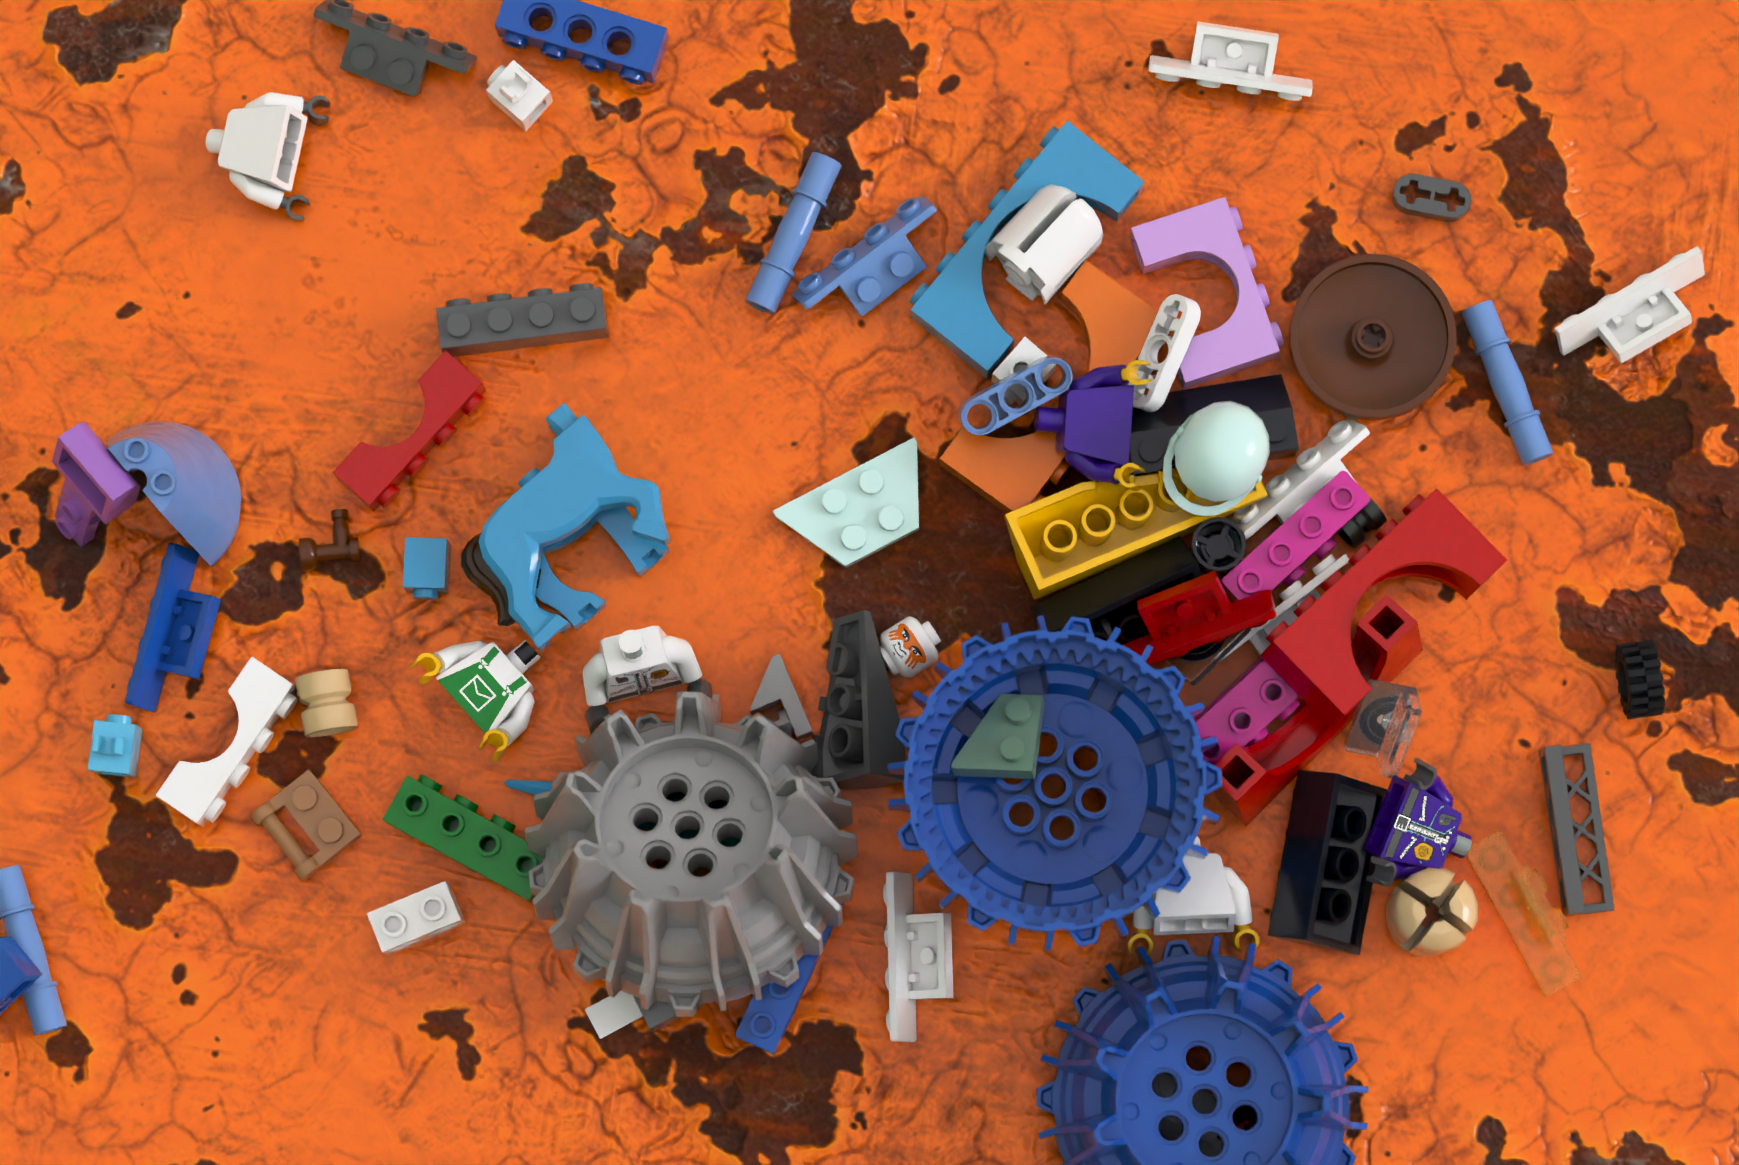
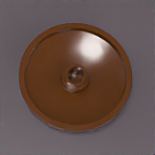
(1372, 337)

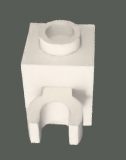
(518, 94)

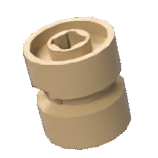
(326, 701)

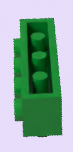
(463, 835)

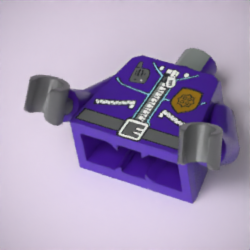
(1415, 827)

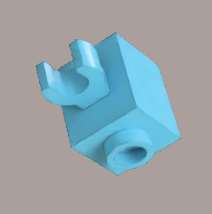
(115, 746)

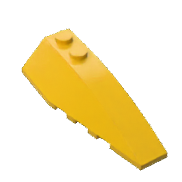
(1101, 527)

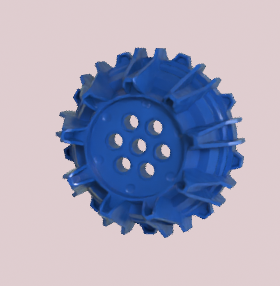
(1145, 769)
(1234, 1013)

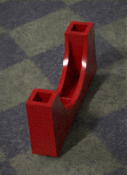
(1316, 648)

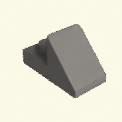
(778, 689)

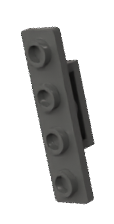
(389, 52)

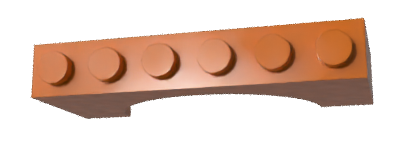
(1020, 468)

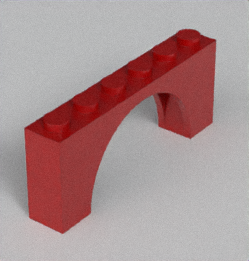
(1256, 774)

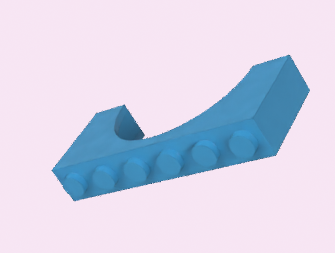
(955, 301)

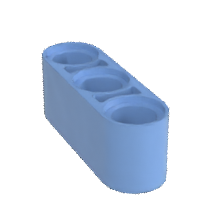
(1035, 391)

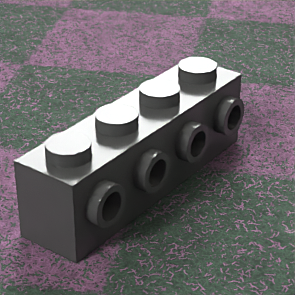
(523, 321)

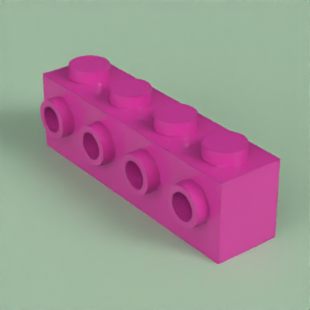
(1245, 710)

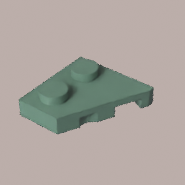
(1004, 740)

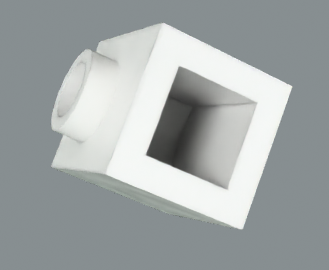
(1020, 357)

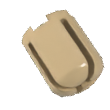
(1455, 908)

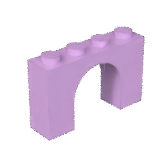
(1212, 235)

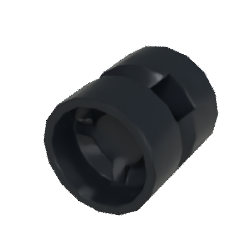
(1218, 546)

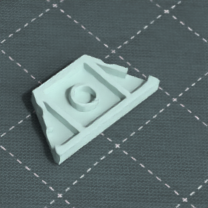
(861, 507)

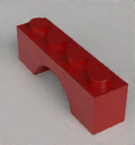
(377, 471)

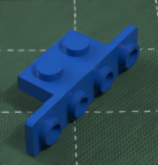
(175, 630)

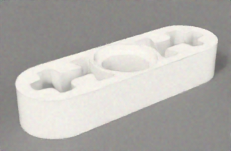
(1184, 329)

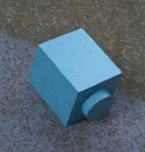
(426, 567)

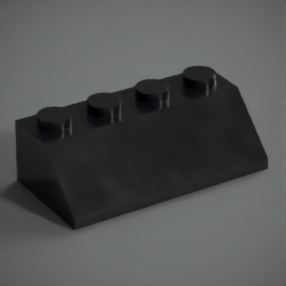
(1263, 395)
(1113, 595)
(1324, 864)

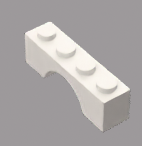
(200, 787)

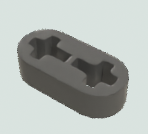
(1433, 188)

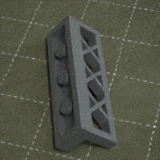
(1562, 830)

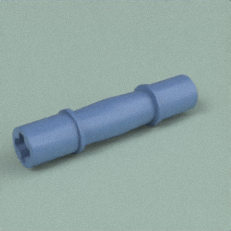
(793, 233)
(1507, 382)
(19, 923)

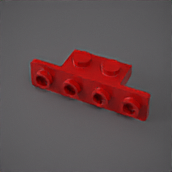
(1195, 616)

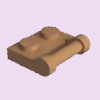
(318, 817)

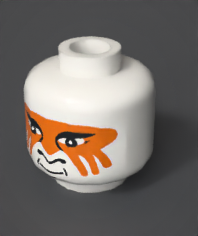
(909, 647)

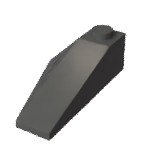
(858, 710)

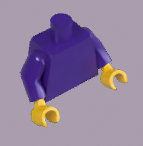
(1096, 423)

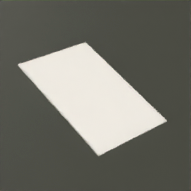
(613, 1013)

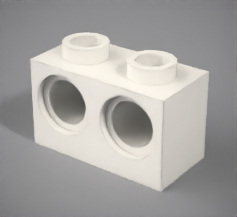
(416, 918)

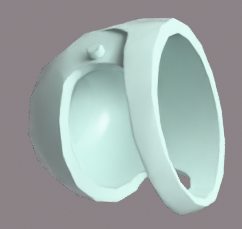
(1217, 456)

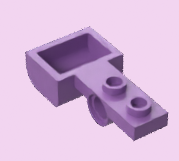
(93, 486)

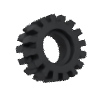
(1639, 679)

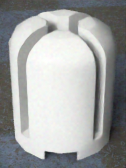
(1046, 241)

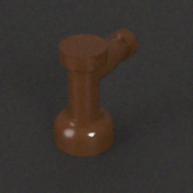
(342, 547)

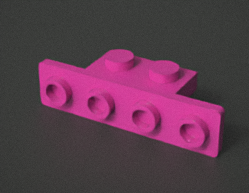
(1305, 533)

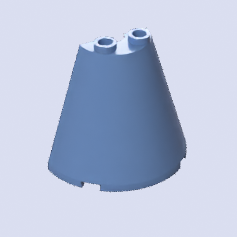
(186, 481)

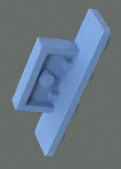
(874, 265)

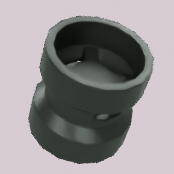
(1365, 520)

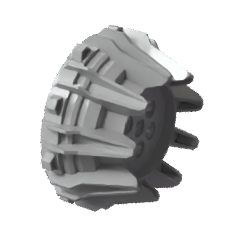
(664, 928)

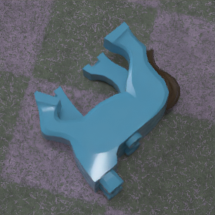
(553, 512)

